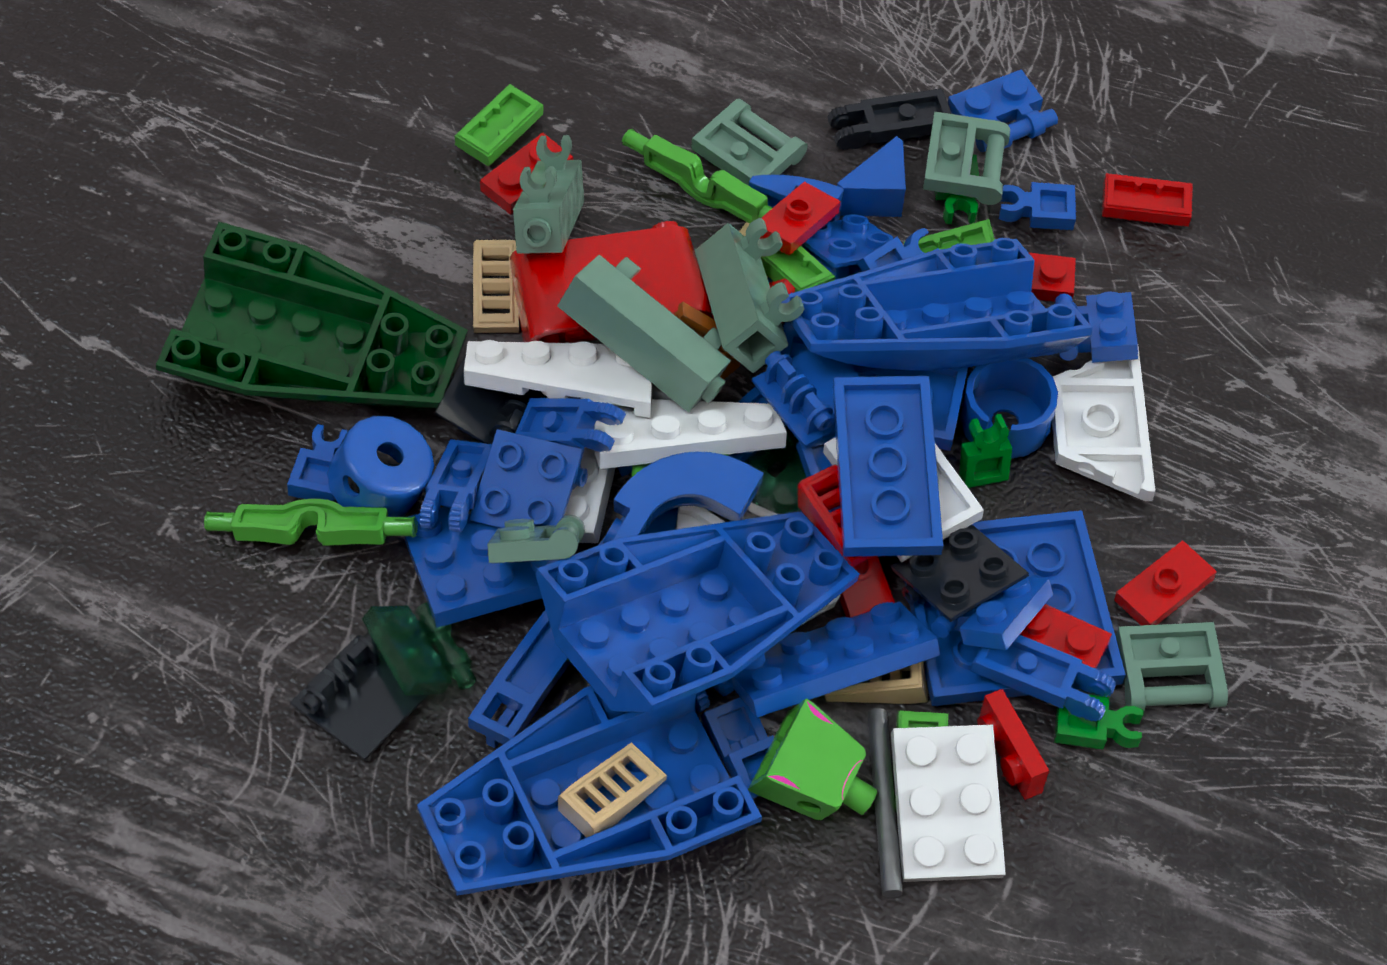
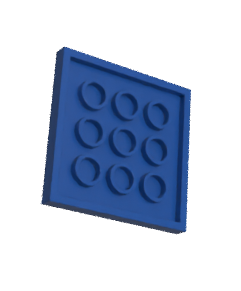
(1046, 547)

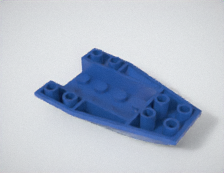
(938, 312)
(687, 605)
(502, 814)

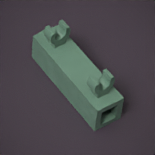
(549, 200)
(740, 296)
(645, 332)

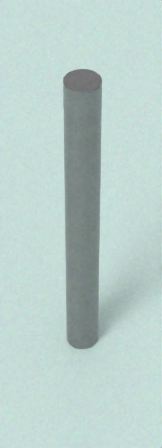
(884, 803)

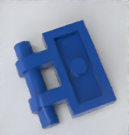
(1005, 100)
(1112, 327)
(1001, 618)

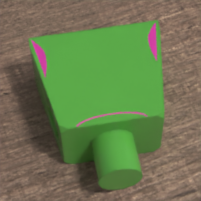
(813, 766)

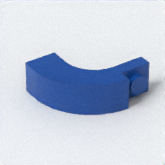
(684, 480)

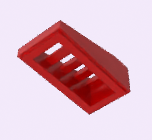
(815, 498)

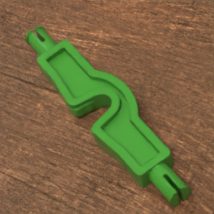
(686, 169)
(334, 523)

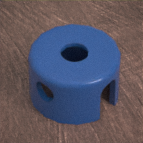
(1016, 388)
(378, 483)

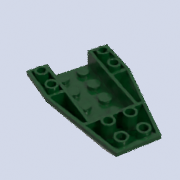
(308, 329)

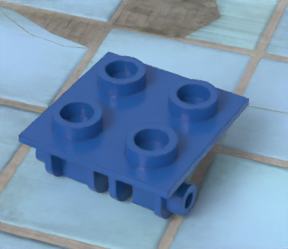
(845, 243)
(803, 392)
(527, 480)

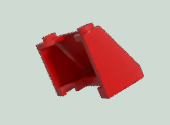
(666, 273)

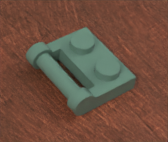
(740, 152)
(952, 153)
(527, 542)
(1172, 652)

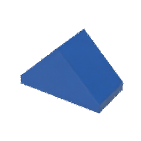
(877, 184)

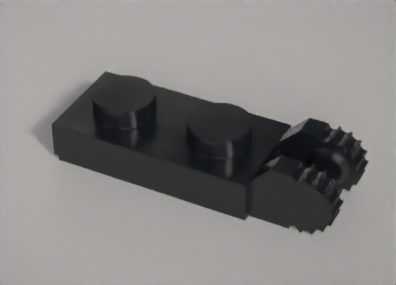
(887, 117)

